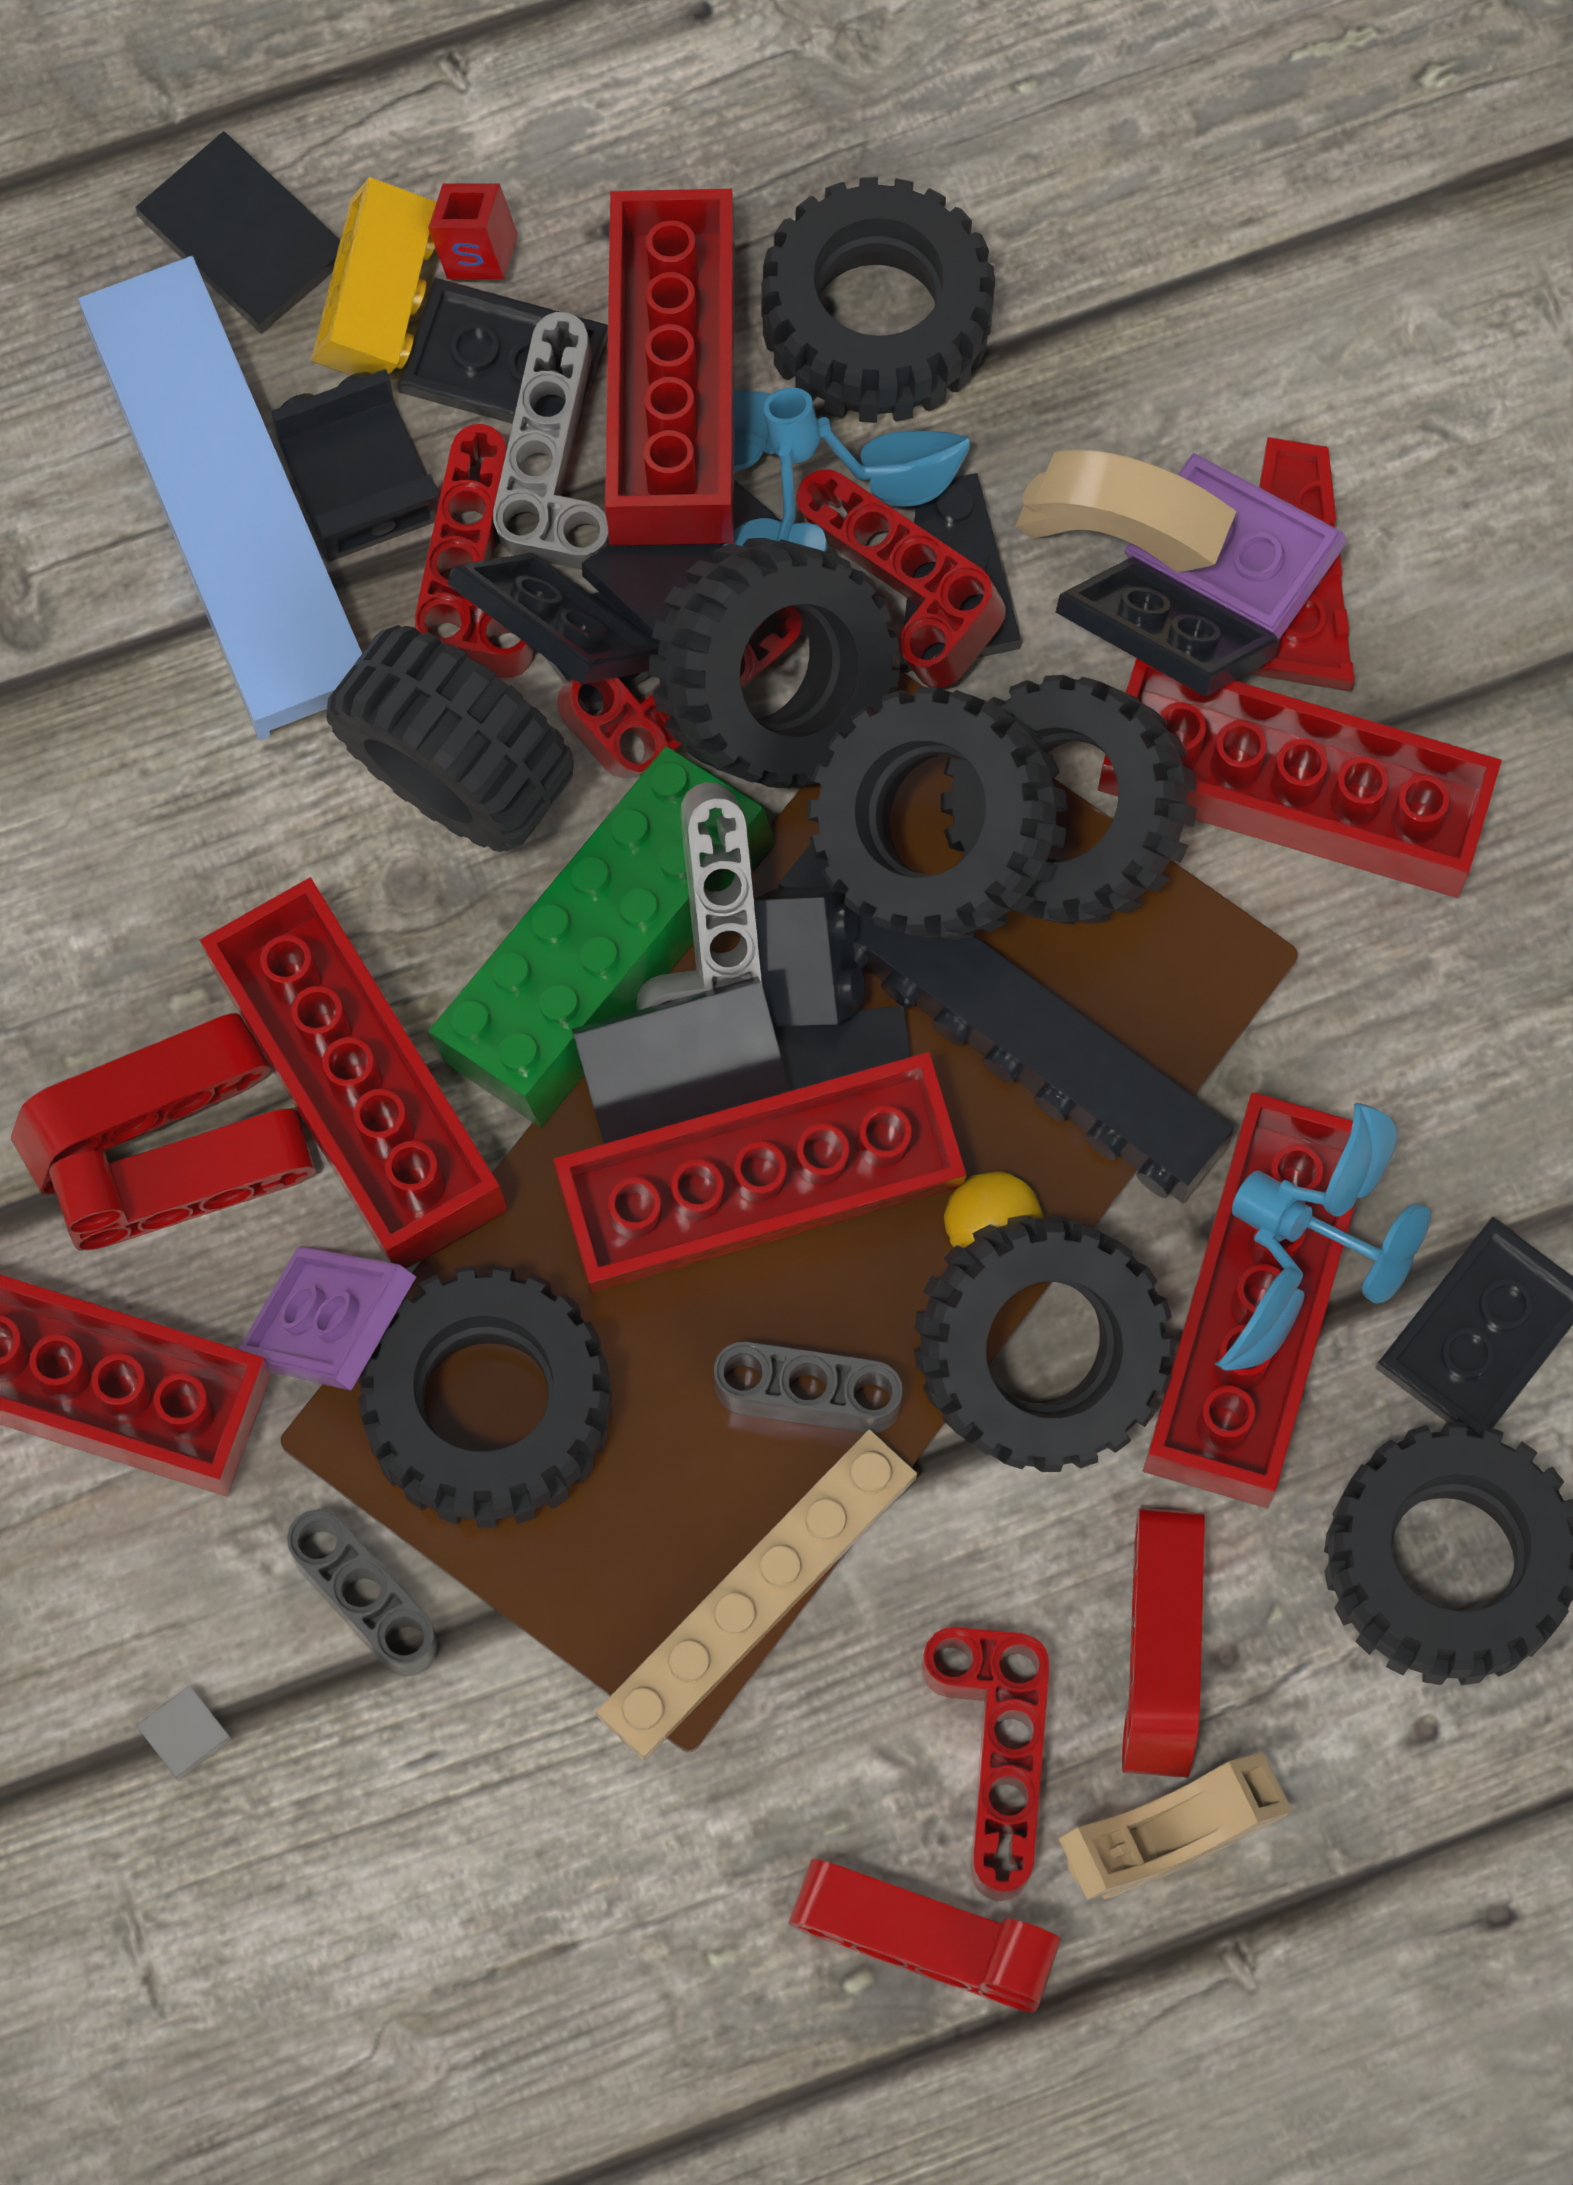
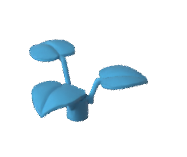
(901, 465)
(1281, 1213)

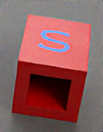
(473, 231)

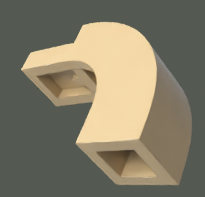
(1129, 501)
(1176, 1828)

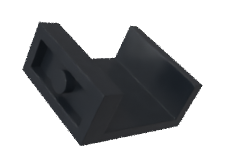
(355, 464)

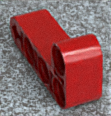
(460, 544)
(895, 562)
(624, 713)
(137, 1094)
(180, 1180)
(1165, 1644)
(997, 1763)
(926, 1936)

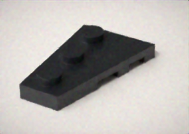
(963, 524)

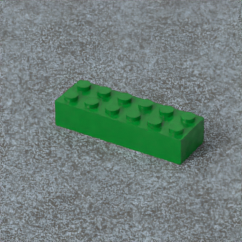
(587, 944)

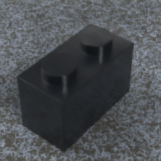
(808, 956)

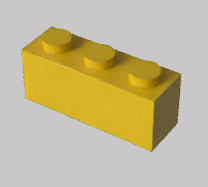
(375, 281)

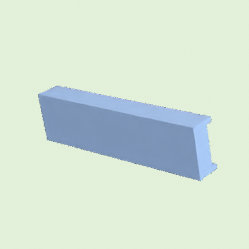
(223, 492)

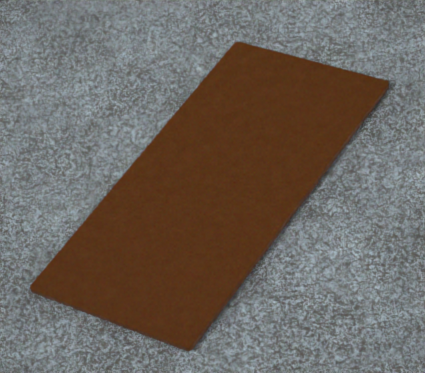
(680, 1475)

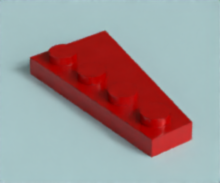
(1316, 641)

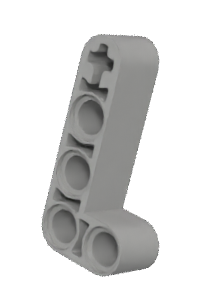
(553, 438)
(712, 911)

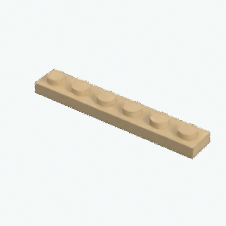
(756, 1595)

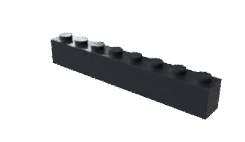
(1043, 1046)

